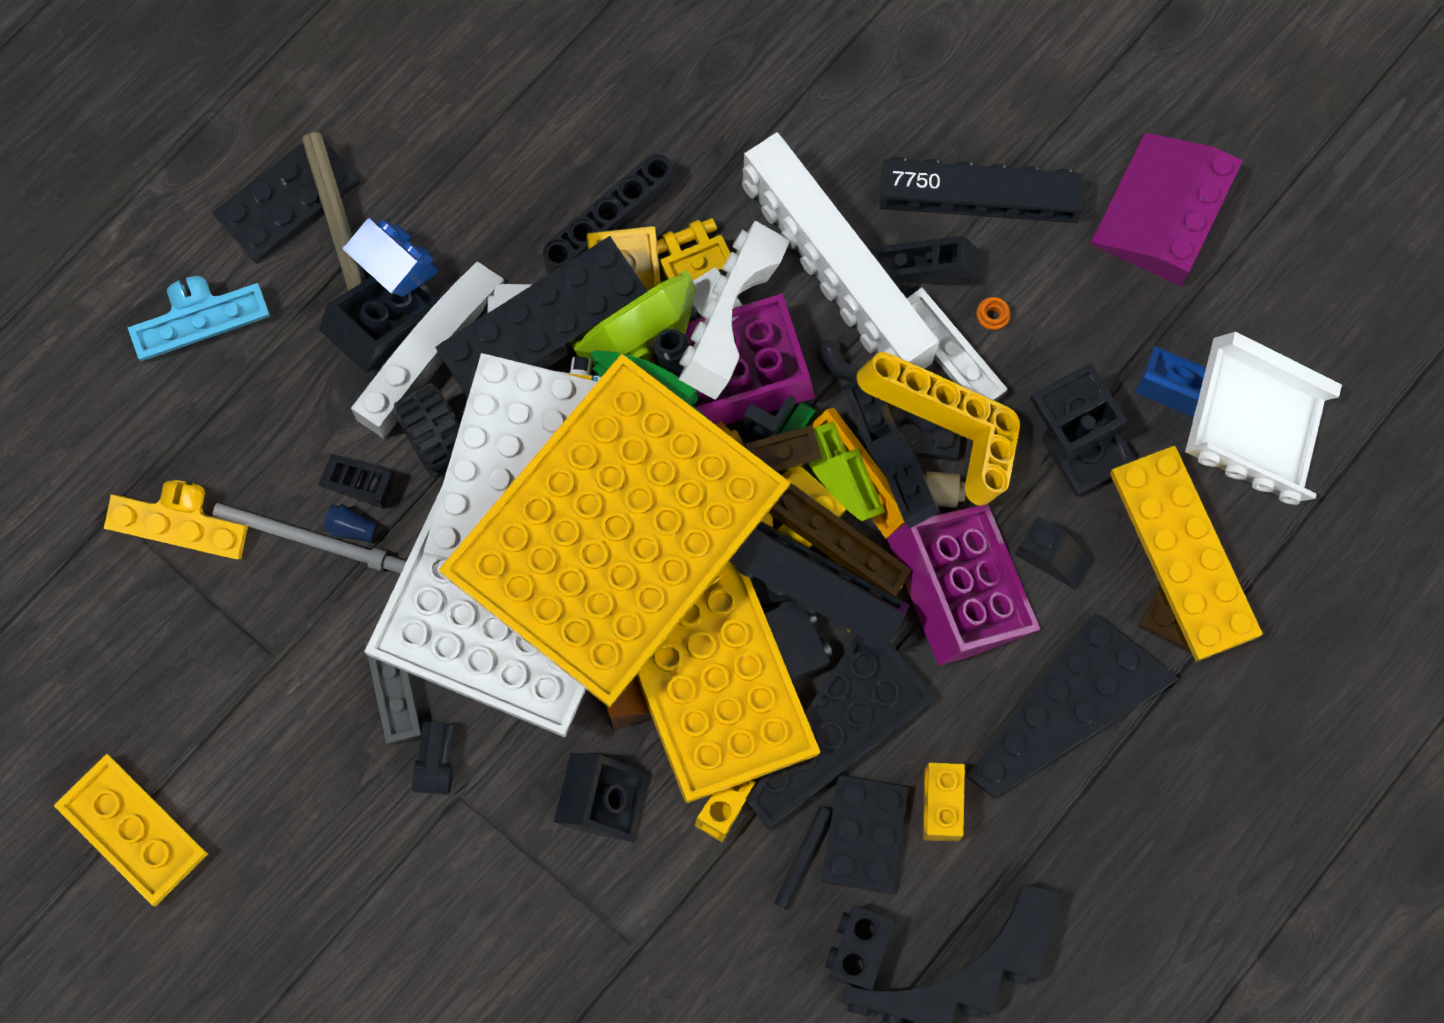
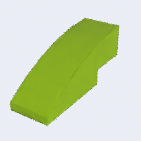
(845, 474)

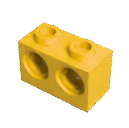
(943, 802)

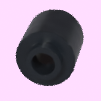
(669, 350)

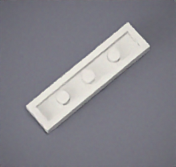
(954, 351)

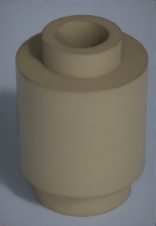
(946, 488)

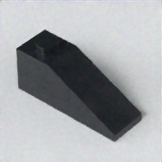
(930, 261)

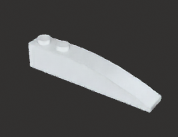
(417, 357)

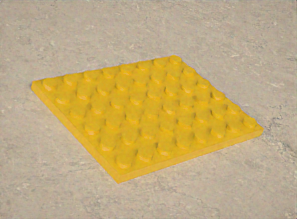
(614, 529)

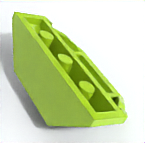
(641, 321)

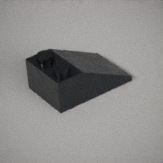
(372, 322)

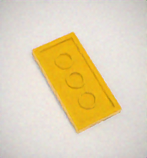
(131, 830)

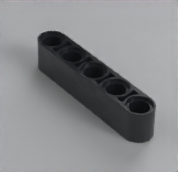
(615, 202)

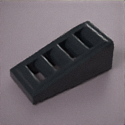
(381, 492)

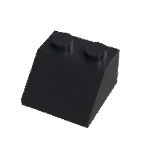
(601, 796)

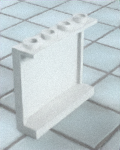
(1259, 416)

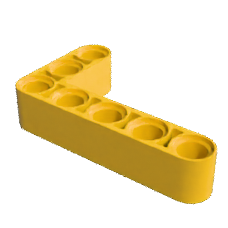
(953, 407)

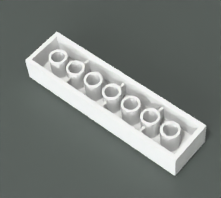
(835, 254)

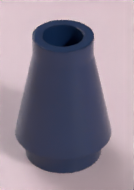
(348, 524)

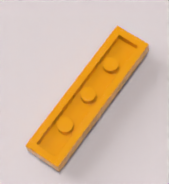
(891, 519)

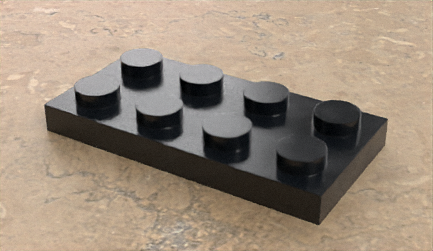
(279, 202)

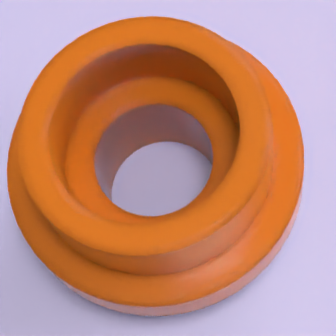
(997, 305)

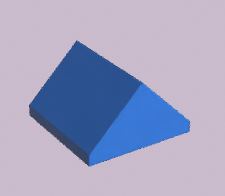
(1172, 381)

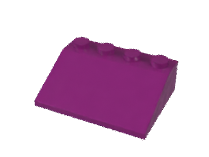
(1166, 205)
(768, 363)
(963, 583)

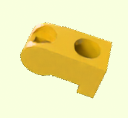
(723, 810)

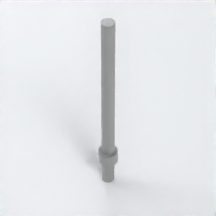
(376, 558)

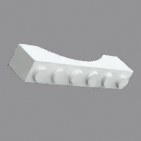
(714, 354)

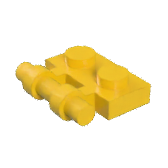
(696, 259)

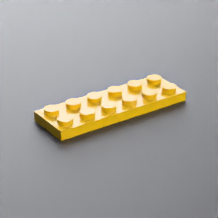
(1185, 553)

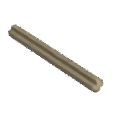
(332, 206)

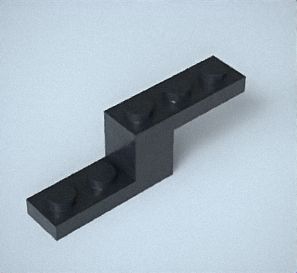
(893, 455)

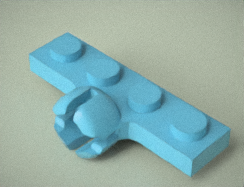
(197, 317)

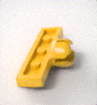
(177, 521)

